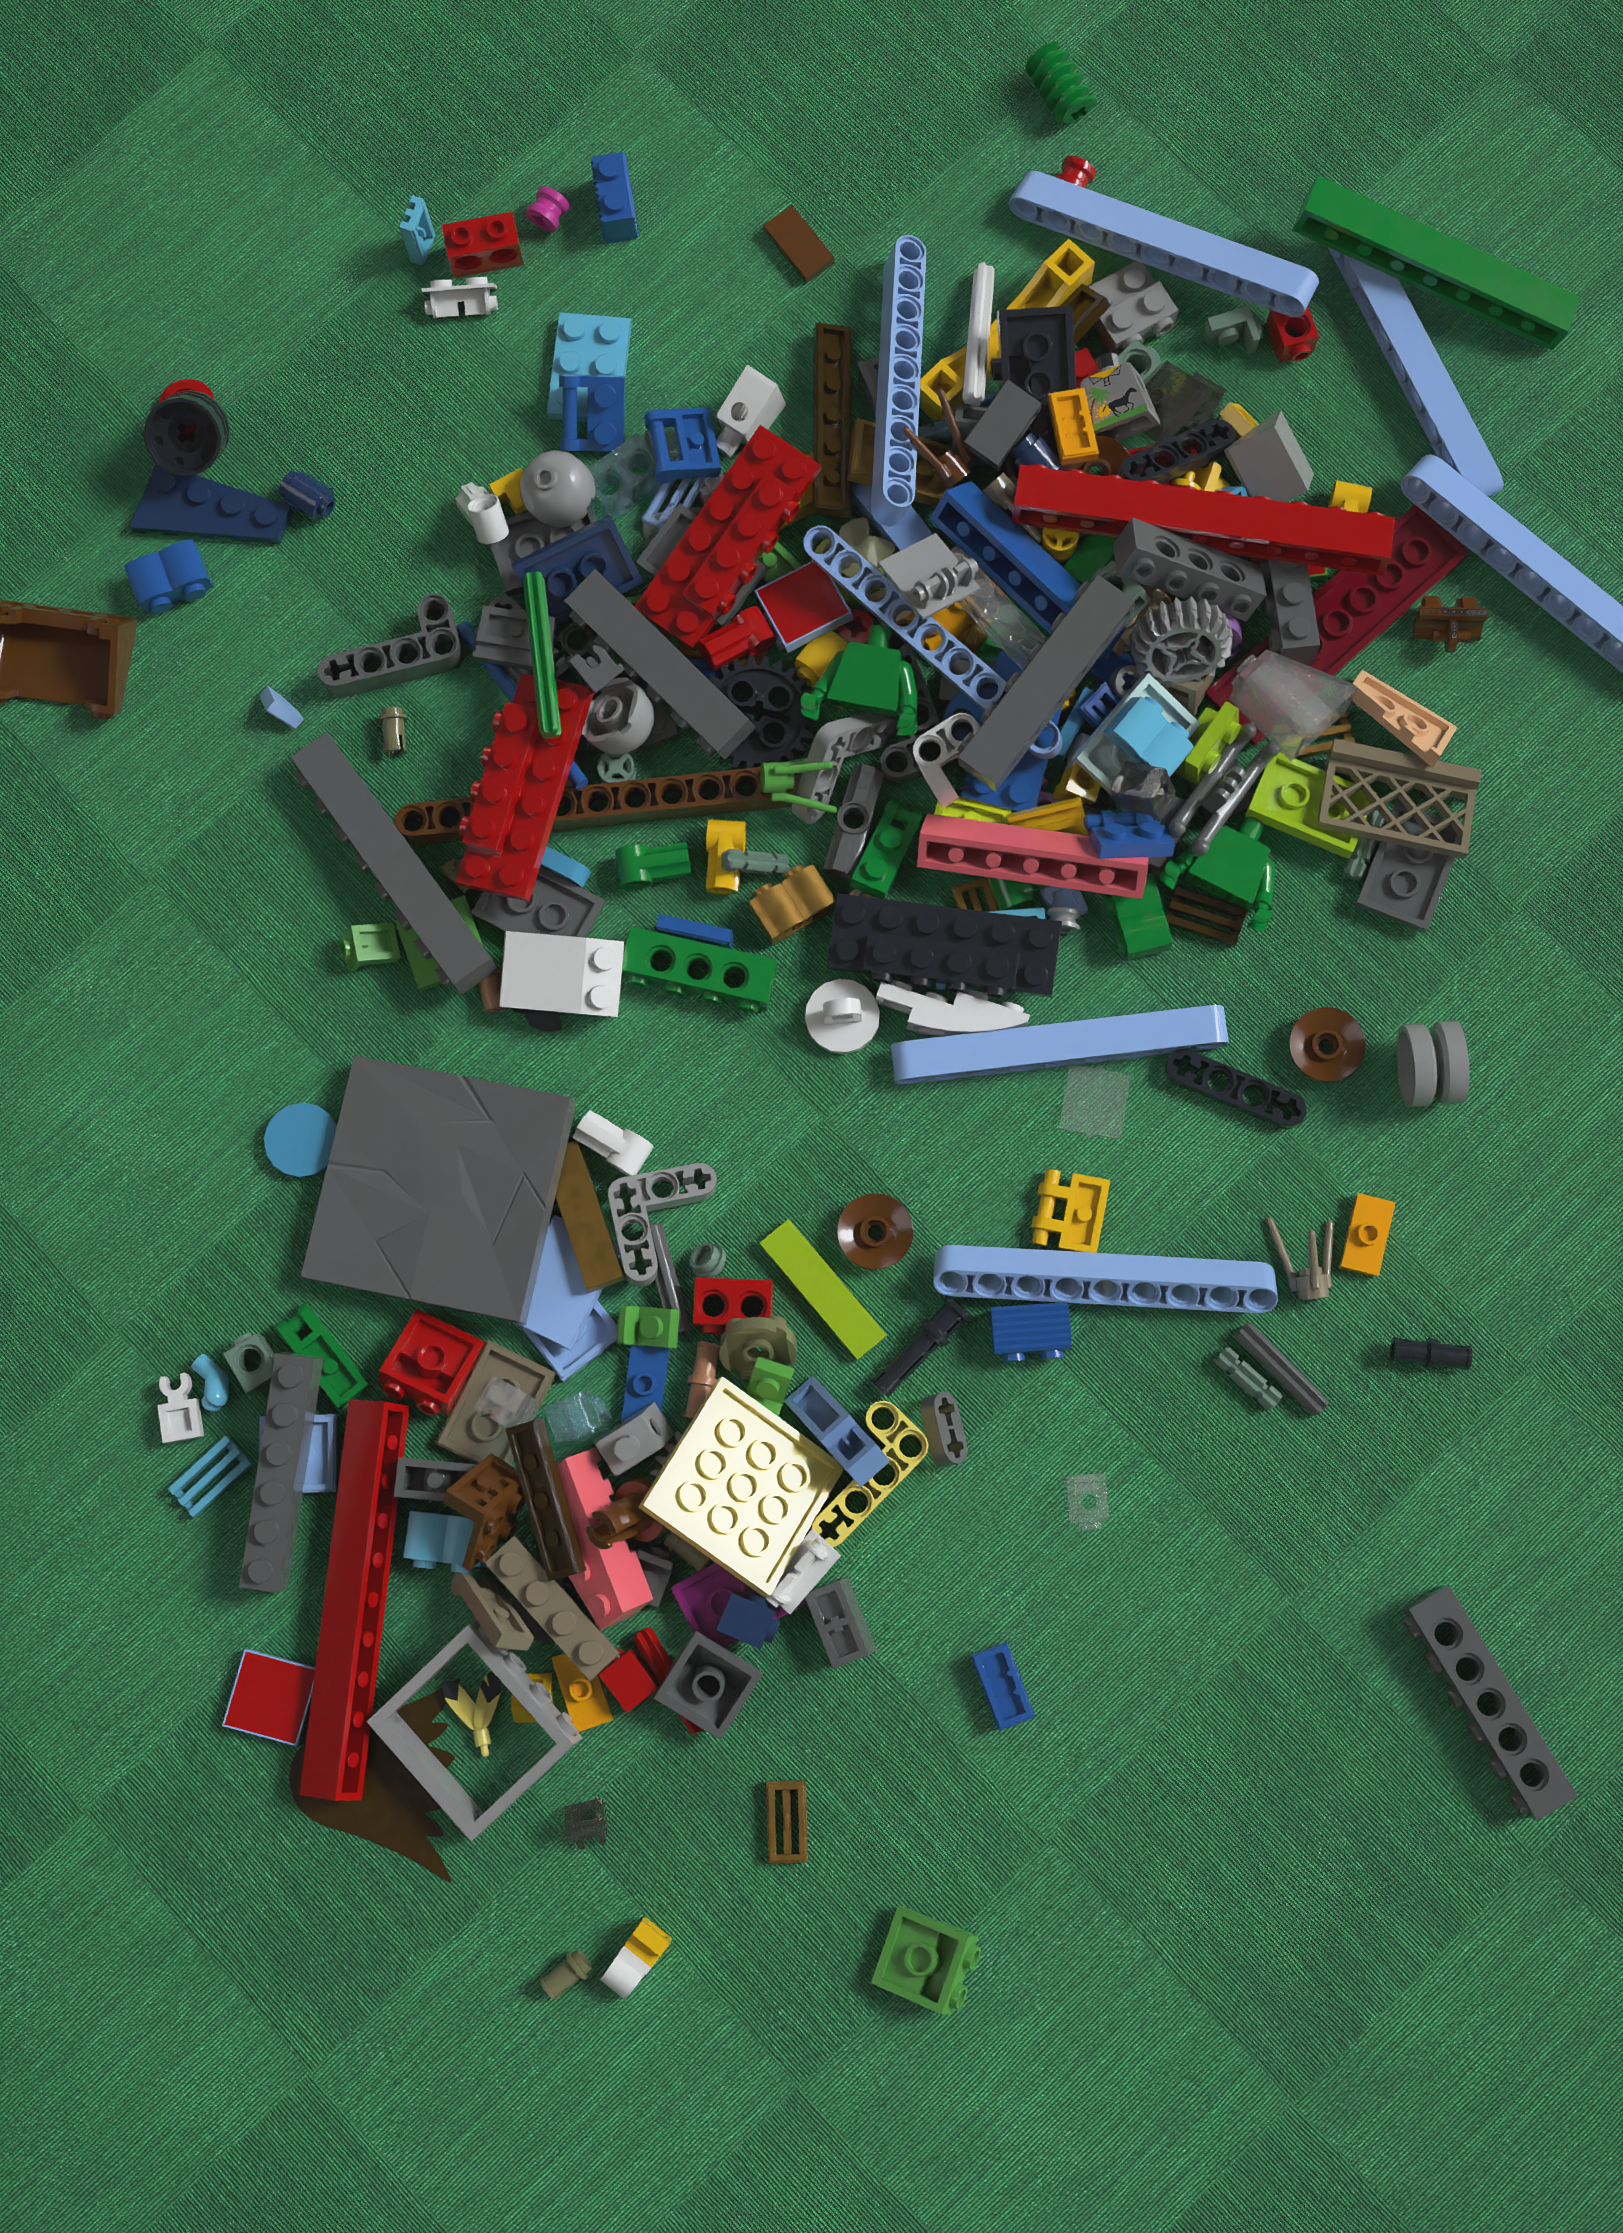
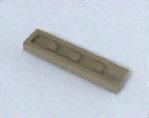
(552, 1608)

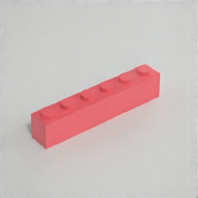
(1026, 856)

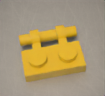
(1082, 1215)

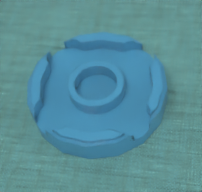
(300, 1140)

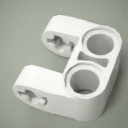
(932, 770)

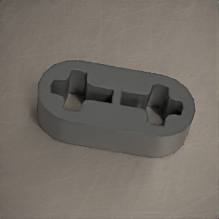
(944, 1429)

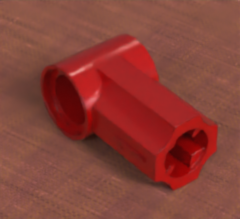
(745, 635)

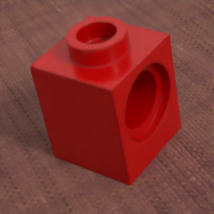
(1291, 347)
(629, 1680)

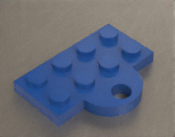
(1024, 782)

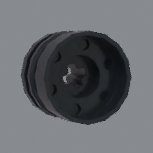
(169, 444)

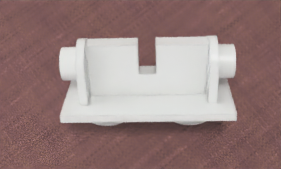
(473, 294)
(803, 1572)

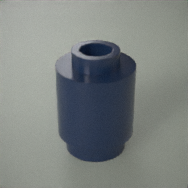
(1035, 451)
(307, 495)

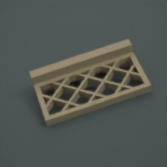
(1410, 773)

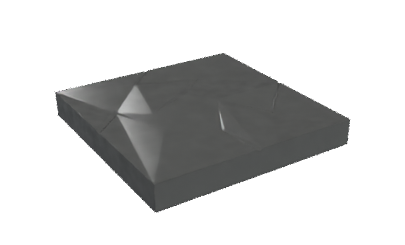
(439, 1189)

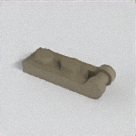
(493, 1611)

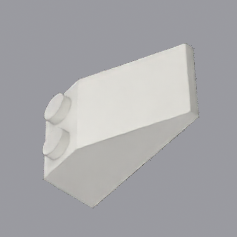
(561, 973)

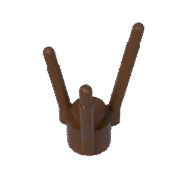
(949, 466)

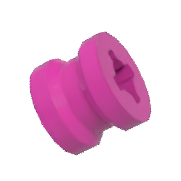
(547, 209)

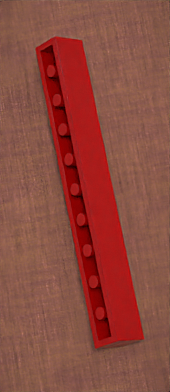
(1218, 519)
(354, 1602)

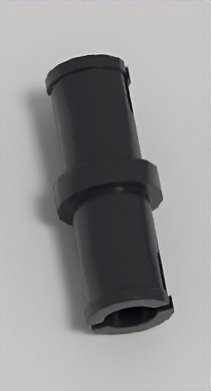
(1430, 1353)

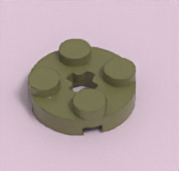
(745, 1334)

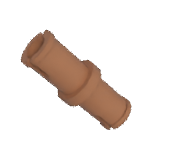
(703, 1376)

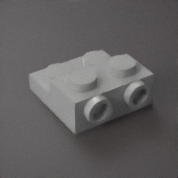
(1136, 308)

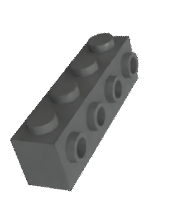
(1290, 611)

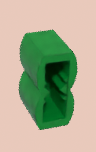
(1139, 922)

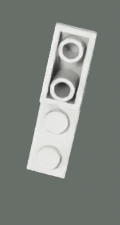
(936, 1017)

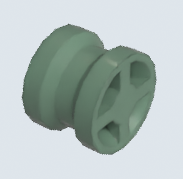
(613, 765)

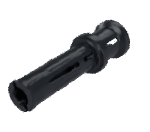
(932, 1334)

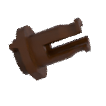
(624, 1518)

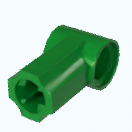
(642, 865)

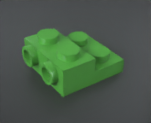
(926, 1961)

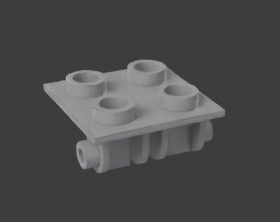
(930, 575)

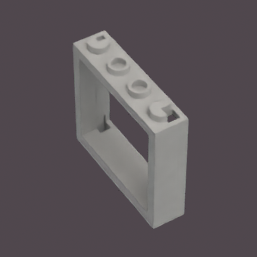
(427, 1767)

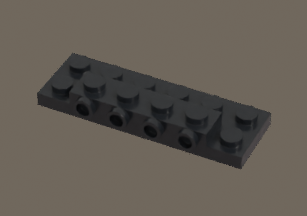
(1038, 358)
(944, 946)

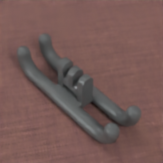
(1221, 792)

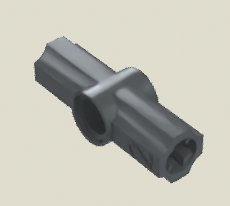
(861, 802)

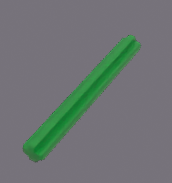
(542, 655)

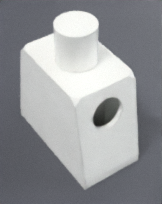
(749, 404)

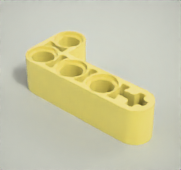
(874, 1492)

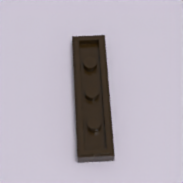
(545, 1499)

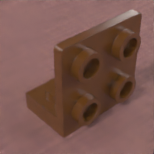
(491, 1499)

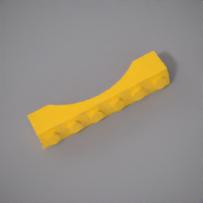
(1048, 288)

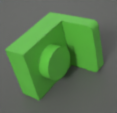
(369, 945)
(648, 1326)
(770, 1384)

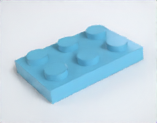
(587, 347)

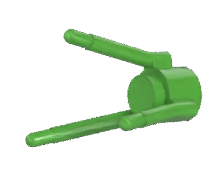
(779, 776)

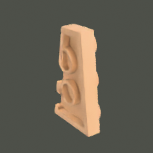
(1403, 717)

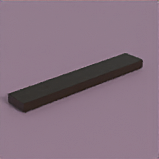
(831, 419)

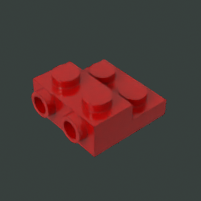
(430, 1364)

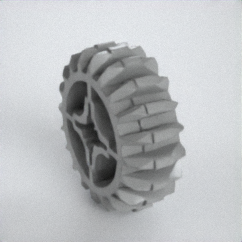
(1181, 641)

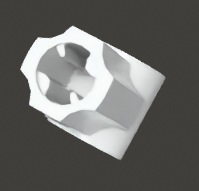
(483, 513)
(620, 1147)

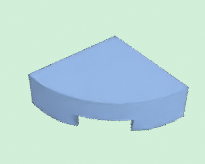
(280, 708)
(1063, 897)

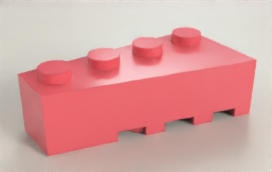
(613, 1578)

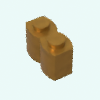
(791, 904)

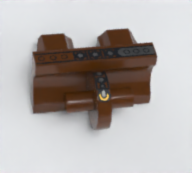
(1449, 624)

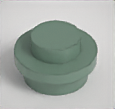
(707, 1260)

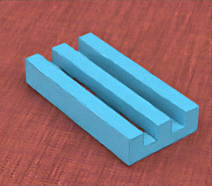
(415, 229)
(186, 1498)

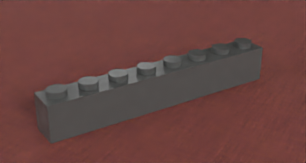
(394, 863)

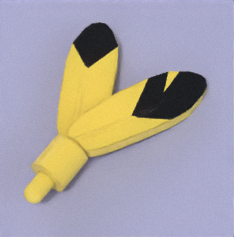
(476, 1715)

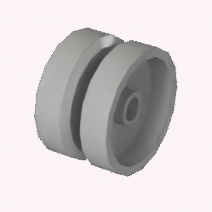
(1432, 1063)

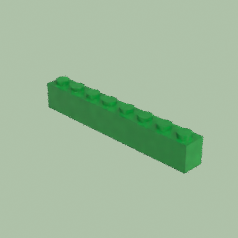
(1436, 263)

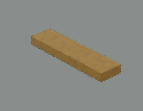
(586, 1223)

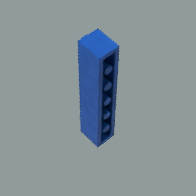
(1008, 555)

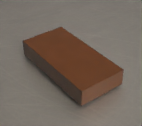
(799, 244)

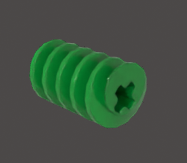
(1059, 83)

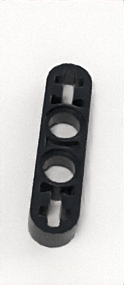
(1172, 451)
(1234, 1093)

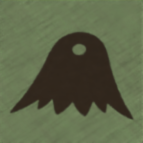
(392, 1797)

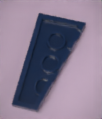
(208, 509)

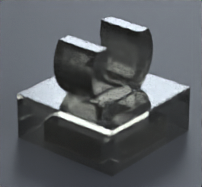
(586, 1821)

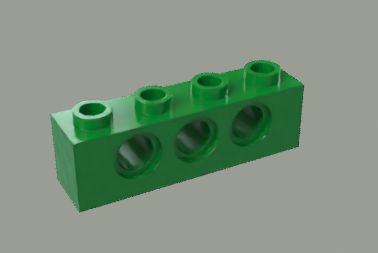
(646, 946)

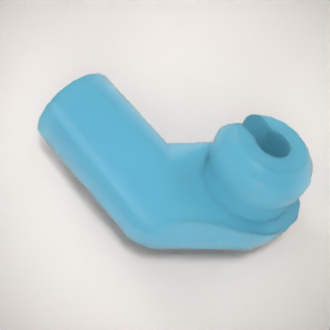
(216, 1383)

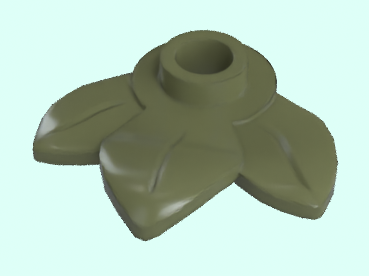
(869, 547)

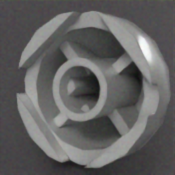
(557, 488)
(619, 717)

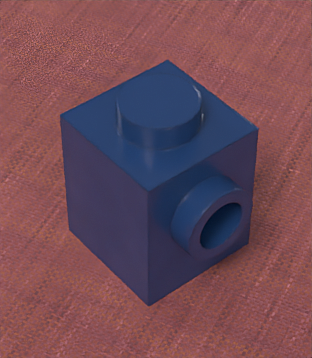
(749, 1620)

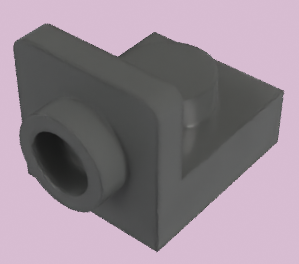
(656, 1571)

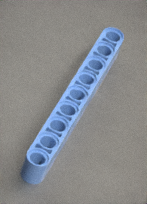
(1164, 243)
(1420, 373)
(898, 381)
(1518, 555)
(916, 632)
(1059, 1044)
(1105, 1279)

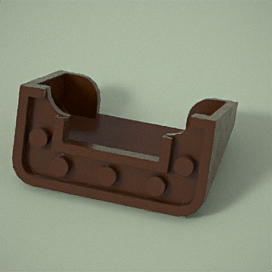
(65, 655)

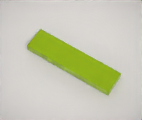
(823, 1289)

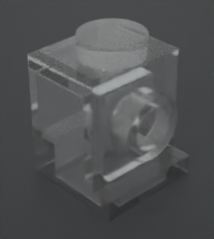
(507, 1403)
(1075, 1489)

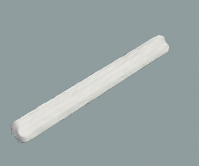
(978, 335)

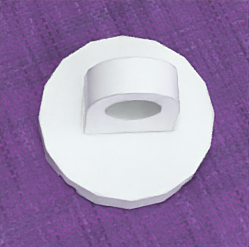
(842, 1016)

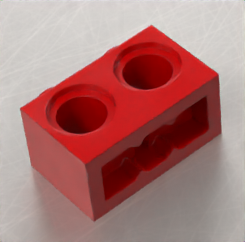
(482, 244)
(734, 1294)

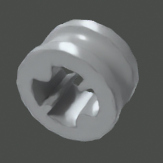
(1067, 916)

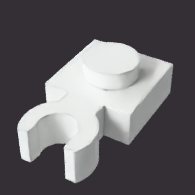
(181, 1416)

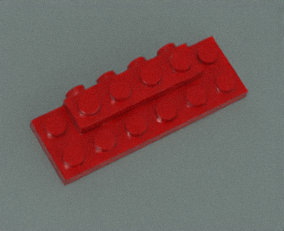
(728, 538)
(519, 792)

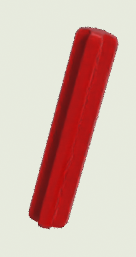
(659, 1663)

